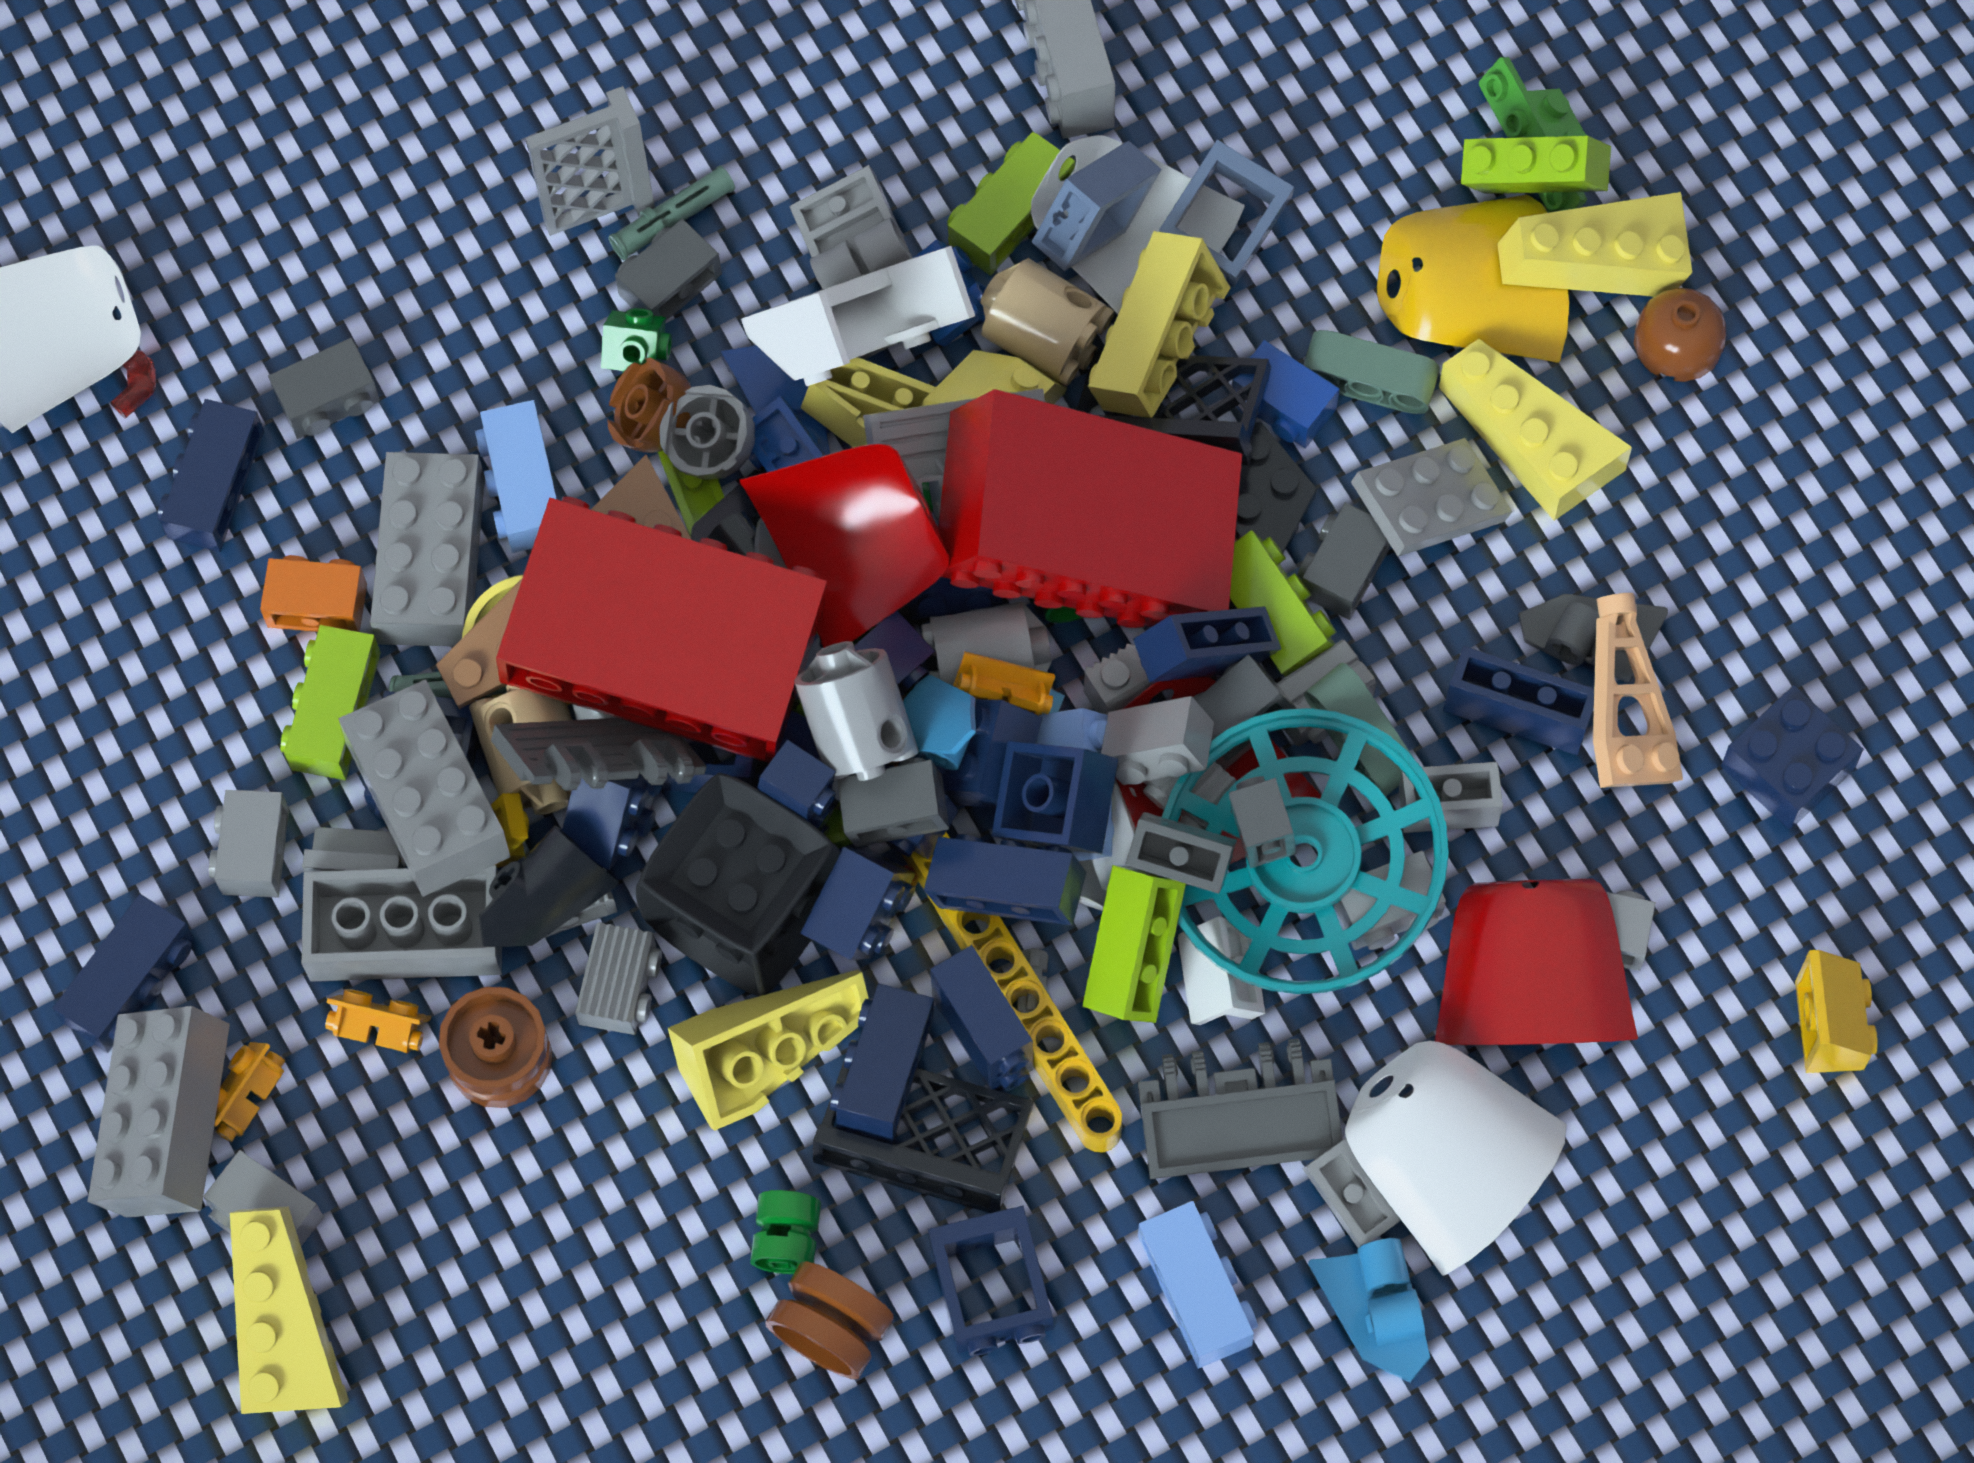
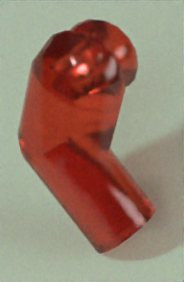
(141, 384)

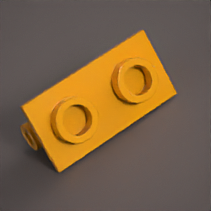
(1005, 681)
(395, 1022)
(248, 1073)

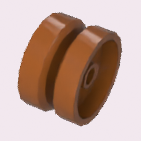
(521, 1051)
(829, 1320)

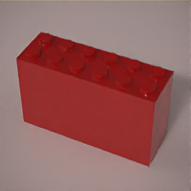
(1086, 511)
(661, 629)

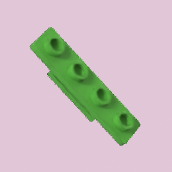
(1532, 115)

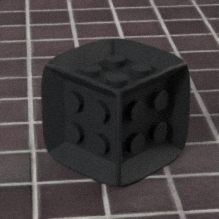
(736, 883)

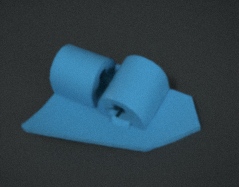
(940, 721)
(1377, 1306)

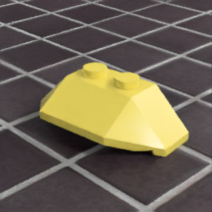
(988, 371)

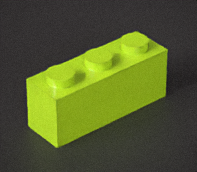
(1536, 164)
(1001, 208)
(1262, 582)
(335, 684)
(1133, 944)

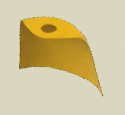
(1460, 285)

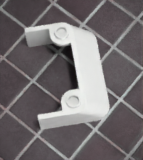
(862, 316)

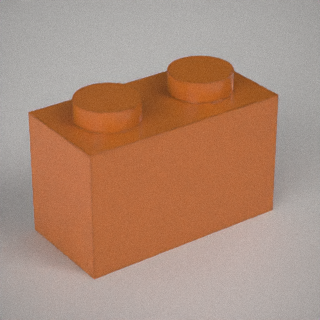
(313, 594)

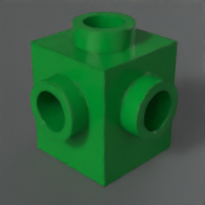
(632, 338)

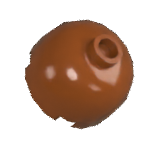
(1680, 334)
(642, 401)

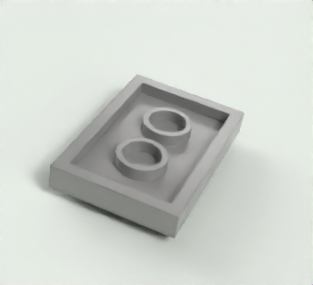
(1431, 497)

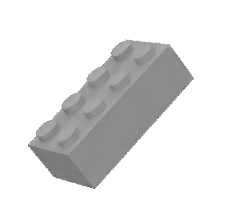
(1071, 64)
(427, 548)
(424, 788)
(384, 928)
(159, 1112)

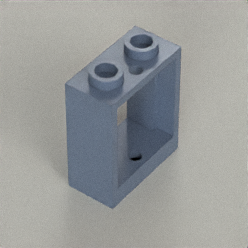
(1249, 177)
(1098, 203)

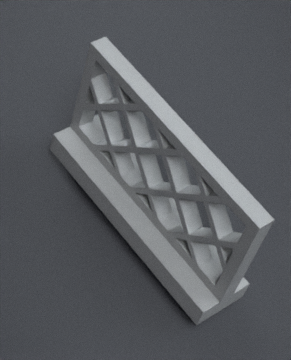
(623, 159)

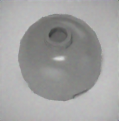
(716, 436)

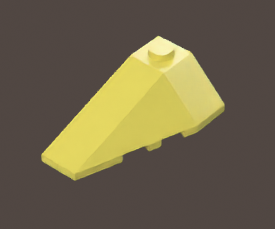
(753, 1046)

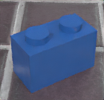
(1294, 398)

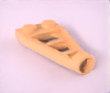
(1621, 758)

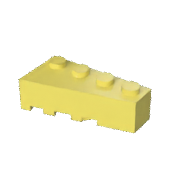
(1601, 248)
(1156, 324)
(1532, 429)
(279, 1324)

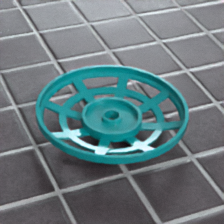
(1338, 848)

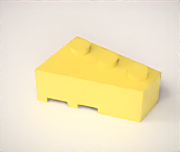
(857, 391)

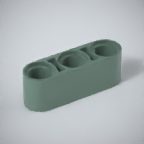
(1373, 371)
(1346, 693)

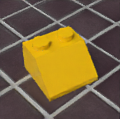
(1833, 1014)

